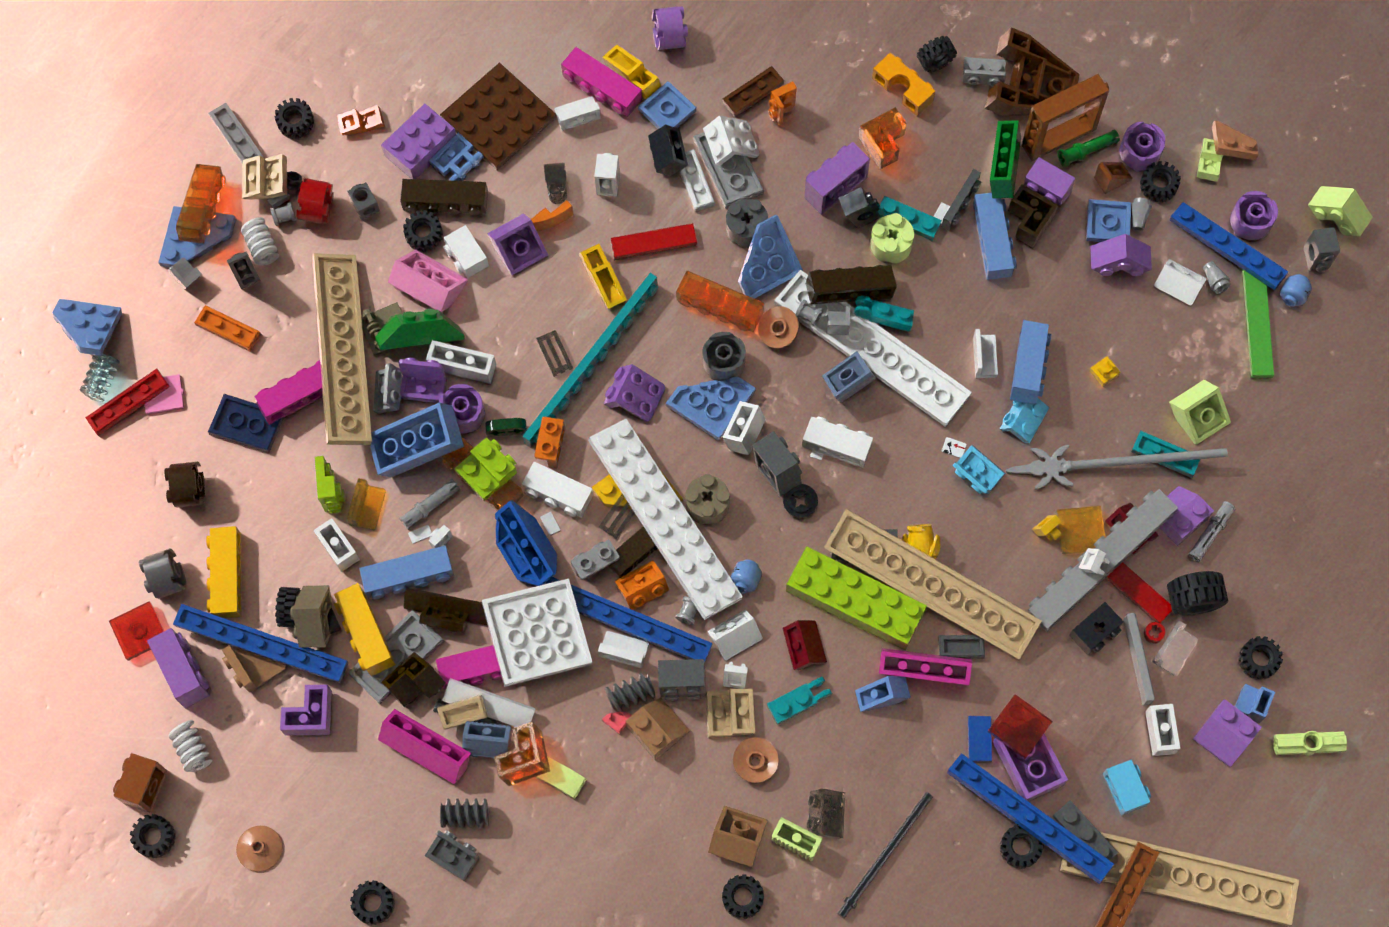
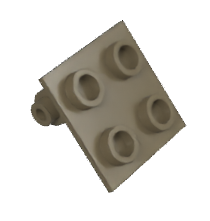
(374, 321)

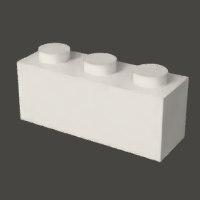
(463, 361)
(837, 441)
(557, 490)

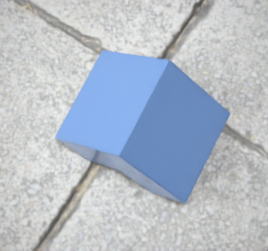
(1255, 702)

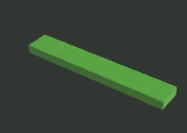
(1258, 327)

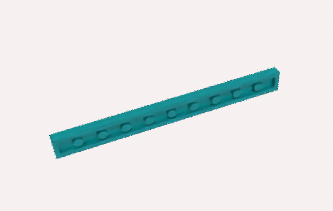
(596, 353)

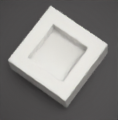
(440, 537)

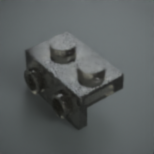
(826, 813)

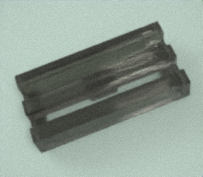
(561, 368)
(610, 530)

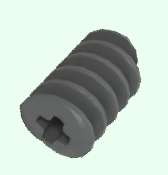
(630, 692)
(463, 813)

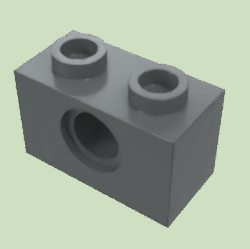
(1321, 249)

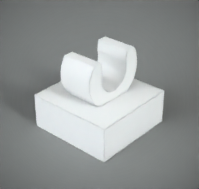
(1092, 561)
(735, 676)

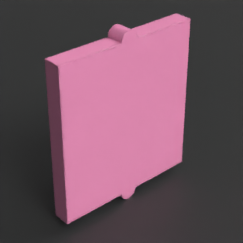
(169, 399)

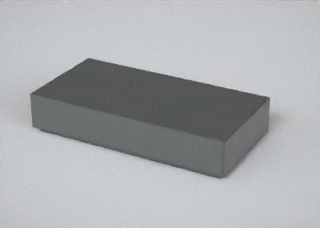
(962, 646)

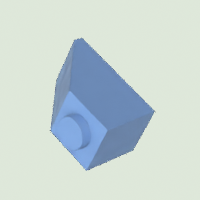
(883, 693)

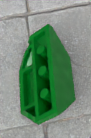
(417, 329)

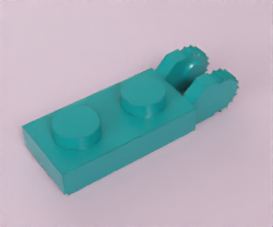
(884, 313)
(797, 701)

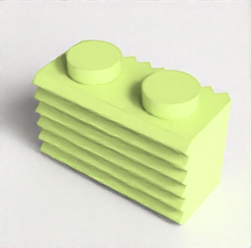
(796, 839)

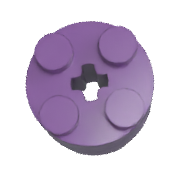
(669, 28)
(1142, 145)
(1253, 215)
(465, 396)

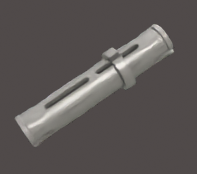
(431, 502)
(1216, 524)

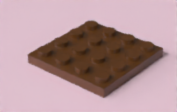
(498, 115)

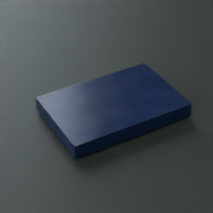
(243, 424)

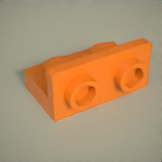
(782, 101)
(550, 441)
(642, 585)

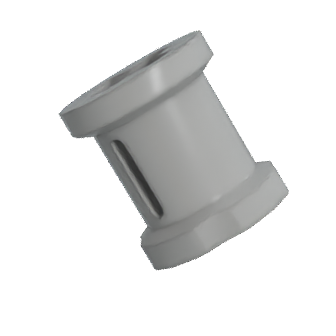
(283, 214)
(809, 312)
(687, 612)

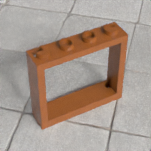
(1039, 141)

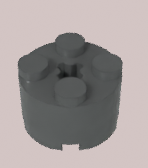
(738, 215)
(723, 344)
(162, 573)

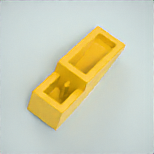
(632, 70)
(602, 276)

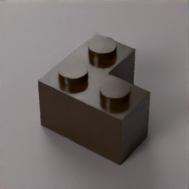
(1036, 214)
(411, 678)

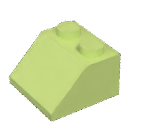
(1200, 411)

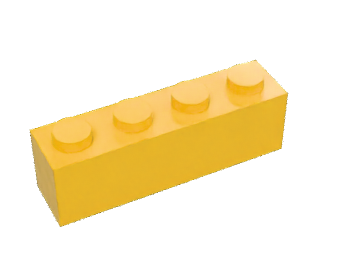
(224, 572)
(364, 630)

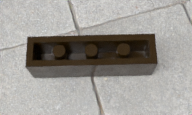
(444, 196)
(850, 283)

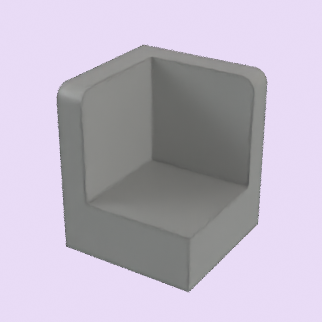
(184, 273)
(838, 322)

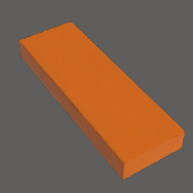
(227, 328)

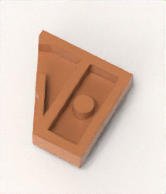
(1233, 143)

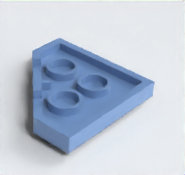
(174, 250)
(768, 260)
(87, 324)
(710, 403)

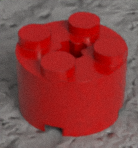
(314, 201)

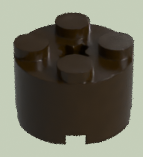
(185, 484)

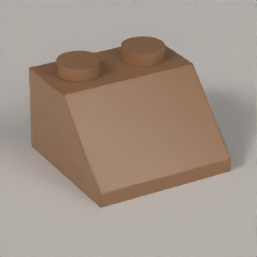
(656, 727)
(737, 836)

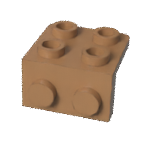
(251, 668)

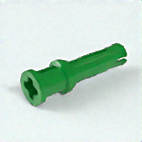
(1079, 150)

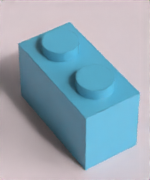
(1127, 787)

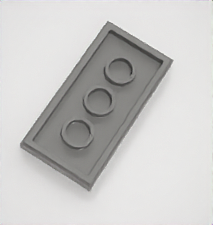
(732, 179)
(402, 641)

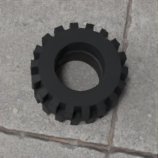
(1197, 593)

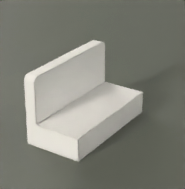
(577, 113)
(1180, 282)
(985, 355)
(735, 634)
(623, 649)

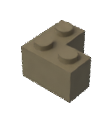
(311, 615)

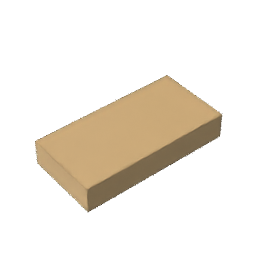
(462, 711)

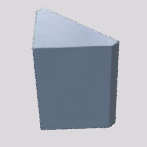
(848, 377)

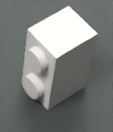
(607, 174)
(465, 251)
(744, 428)
(336, 545)
(1162, 730)

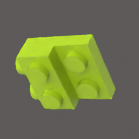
(486, 468)
(328, 489)

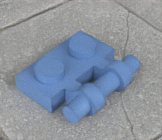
(452, 154)

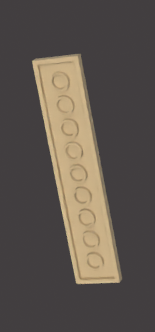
(341, 350)
(933, 583)
(1207, 882)

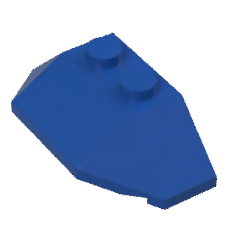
(524, 545)

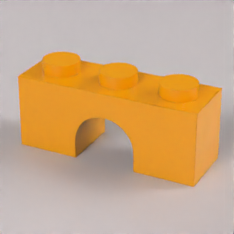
(893, 71)

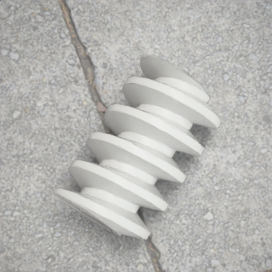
(259, 241)
(188, 748)

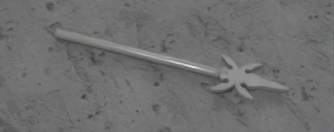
(1053, 467)

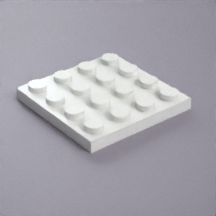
(536, 632)

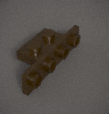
(444, 610)

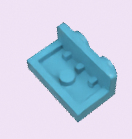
(1024, 419)
(979, 470)

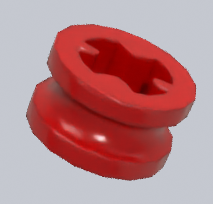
(1151, 639)

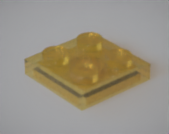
(1080, 528)

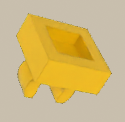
(1105, 371)
(1048, 528)

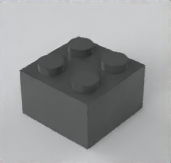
(777, 463)
(682, 679)

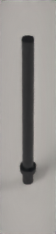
(850, 902)

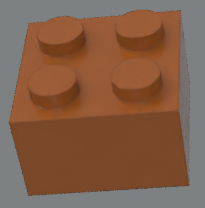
(139, 782)

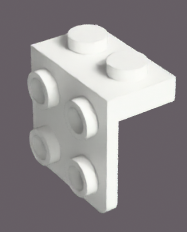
(729, 138)

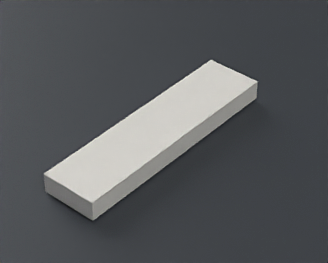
(497, 707)

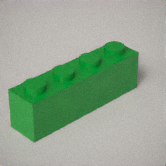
(1005, 159)

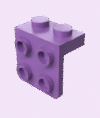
(422, 380)
(635, 392)

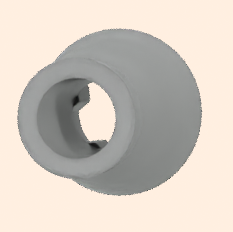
(1140, 211)
(1216, 278)

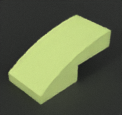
(1209, 161)
(563, 779)

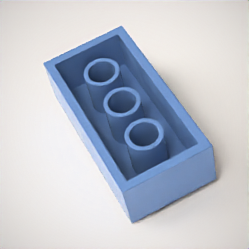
(415, 440)

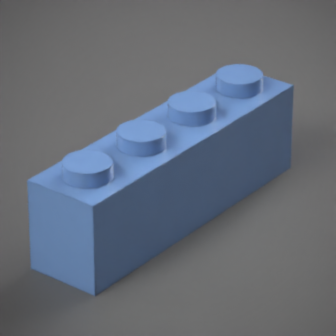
(993, 236)
(1029, 362)
(406, 572)

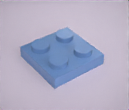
(667, 107)
(1107, 219)

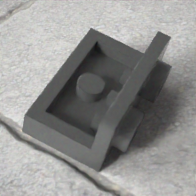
(452, 855)

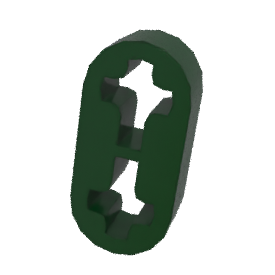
(505, 427)

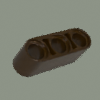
(633, 552)

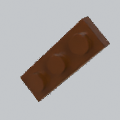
(752, 91)

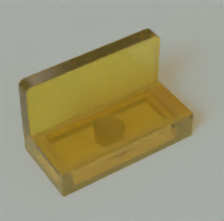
(365, 505)

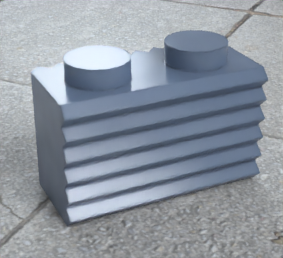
(486, 739)

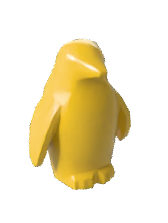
(922, 538)

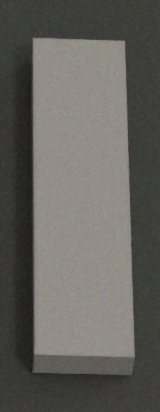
(1139, 659)

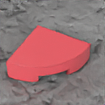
(616, 720)

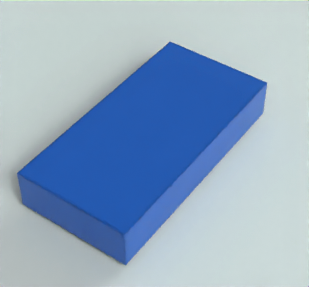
(979, 739)

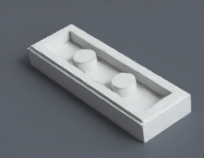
(696, 183)

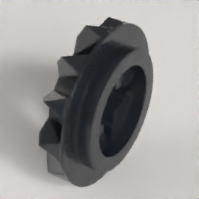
(800, 491)

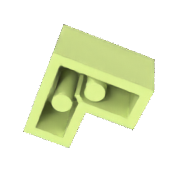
(1343, 207)

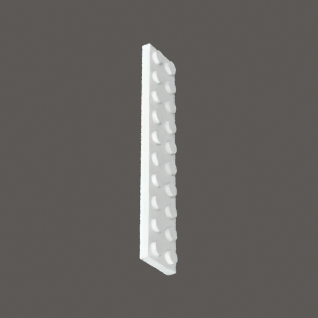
(885, 356)
(665, 519)

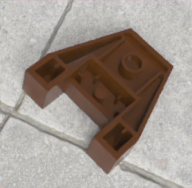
(1034, 76)

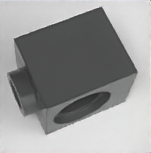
(363, 208)

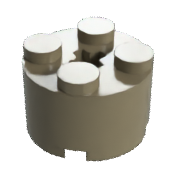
(707, 488)

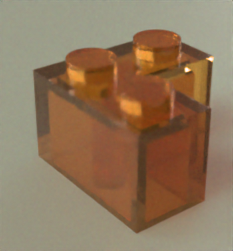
(879, 137)
(528, 757)

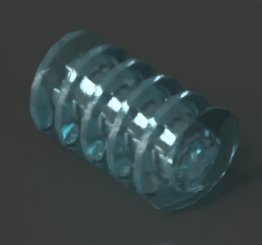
(97, 376)

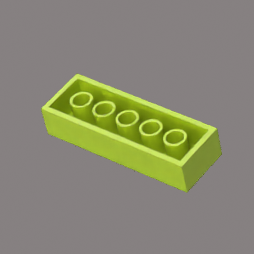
(855, 598)

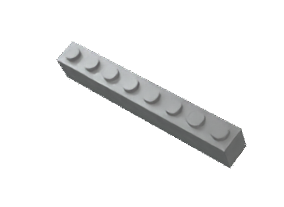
(1118, 546)

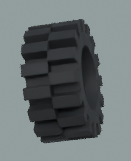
(936, 53)
(290, 108)
(1159, 192)
(418, 220)
(285, 601)
(1264, 645)
(139, 832)
(1011, 856)
(753, 886)
(362, 892)

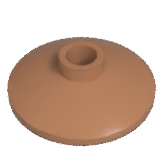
(772, 321)
(759, 749)
(266, 856)

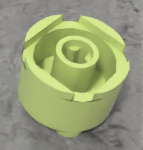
(892, 238)

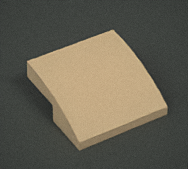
(264, 177)
(730, 713)

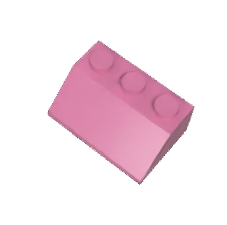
(427, 280)

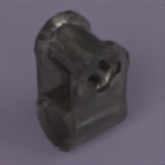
(556, 180)

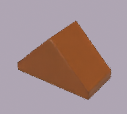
(1111, 175)

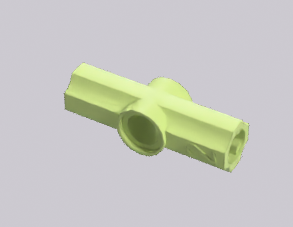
(1324, 743)

